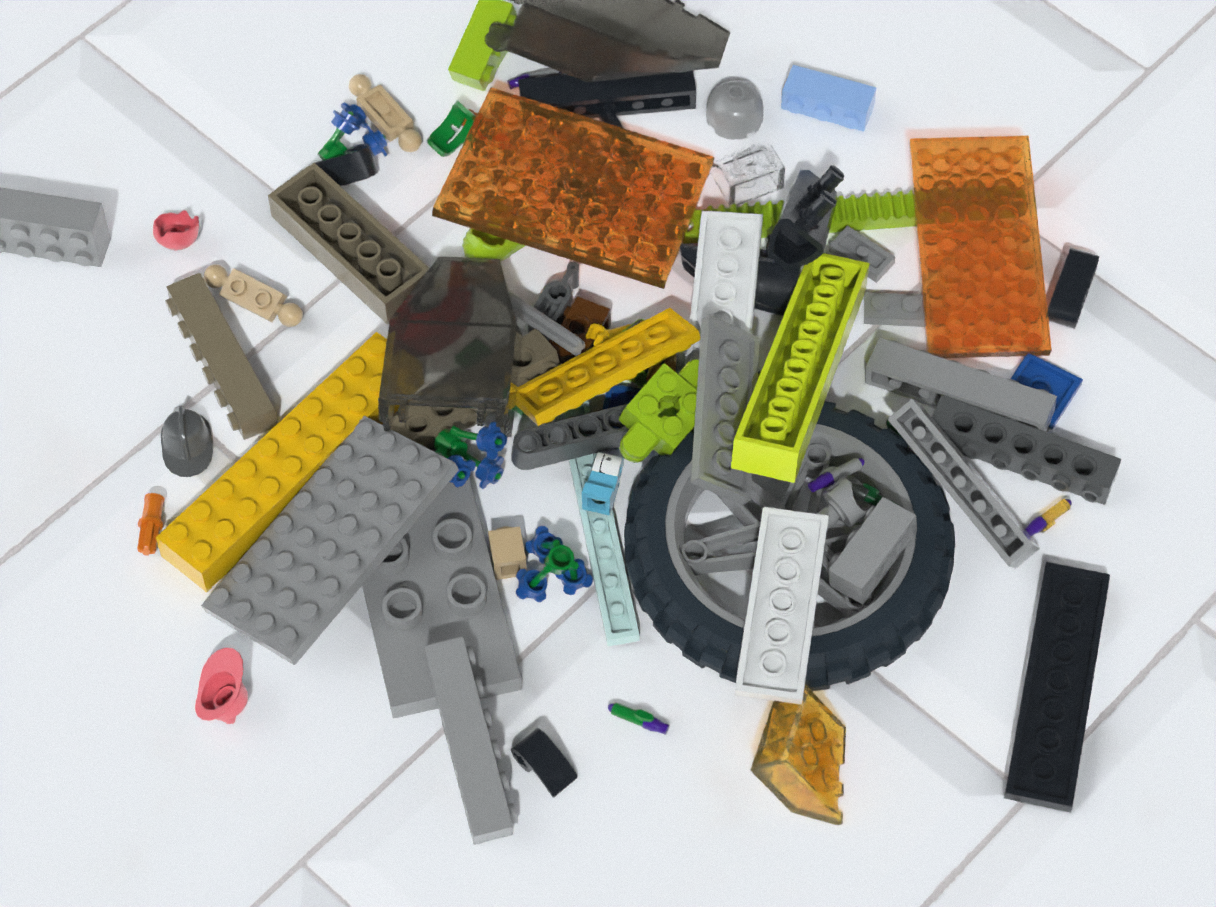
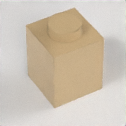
(507, 551)

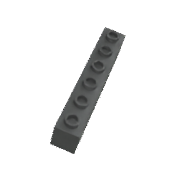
(1039, 449)

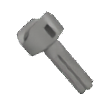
(842, 504)

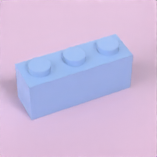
(828, 98)

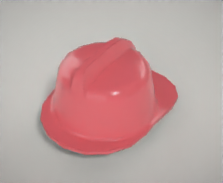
(221, 687)

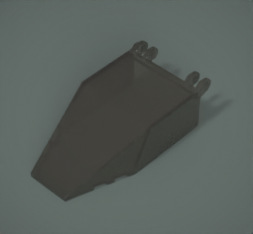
(611, 37)
(454, 344)

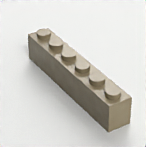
(222, 357)

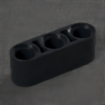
(1072, 288)

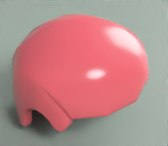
(176, 230)

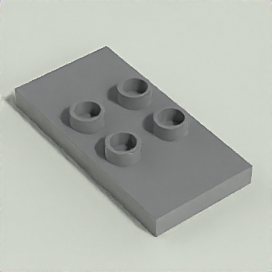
(437, 590)

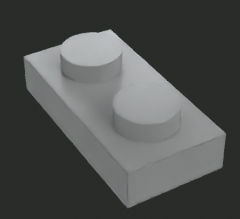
(857, 247)
(893, 309)

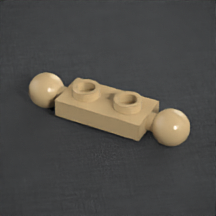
(385, 113)
(253, 295)

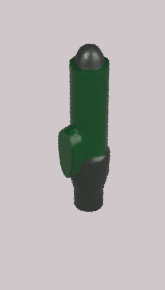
(867, 493)

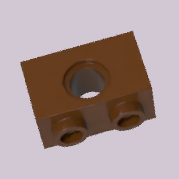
(578, 319)

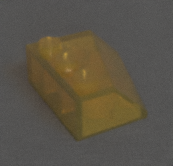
(803, 758)

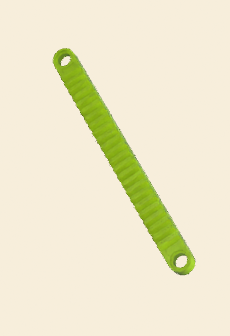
(855, 212)

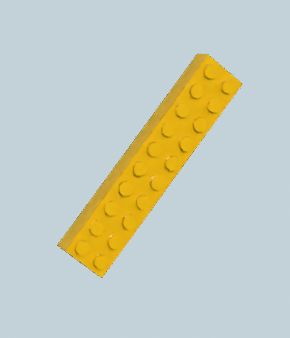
(256, 489)

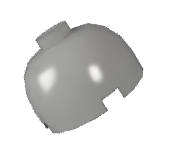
(734, 110)

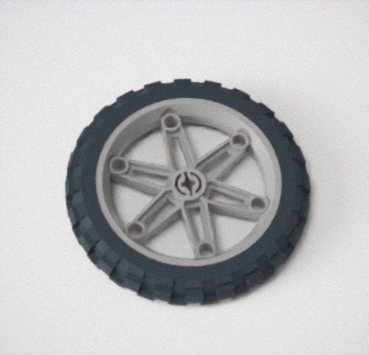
(839, 650)

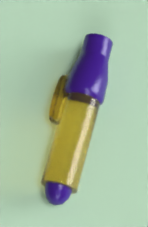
(1047, 519)

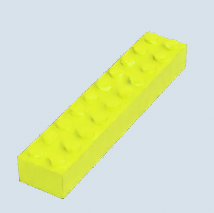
(800, 368)

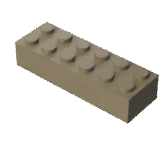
(347, 240)

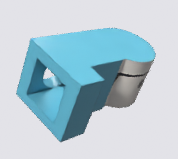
(602, 483)

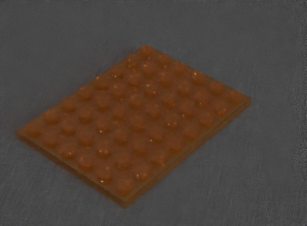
(575, 187)

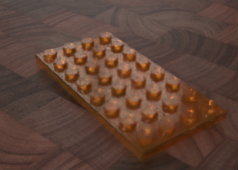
(979, 247)

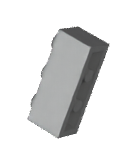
(871, 550)

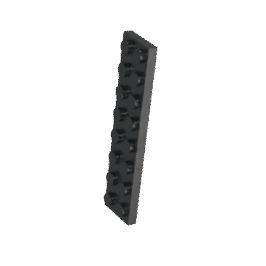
(1057, 687)

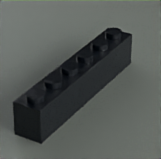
(622, 95)

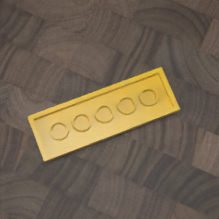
(605, 366)

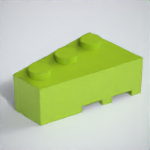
(473, 61)

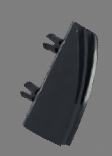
(805, 219)
(773, 283)

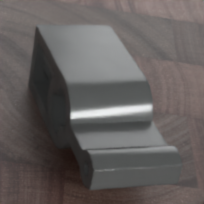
(558, 295)

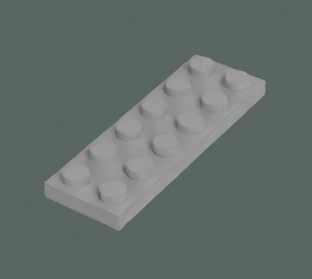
(723, 391)

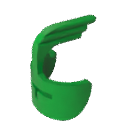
(439, 138)

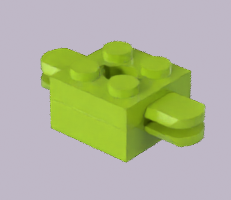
(660, 413)

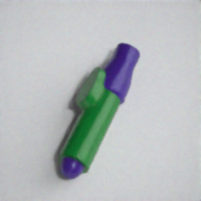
(638, 717)

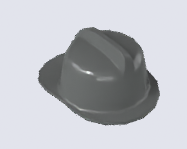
(186, 443)

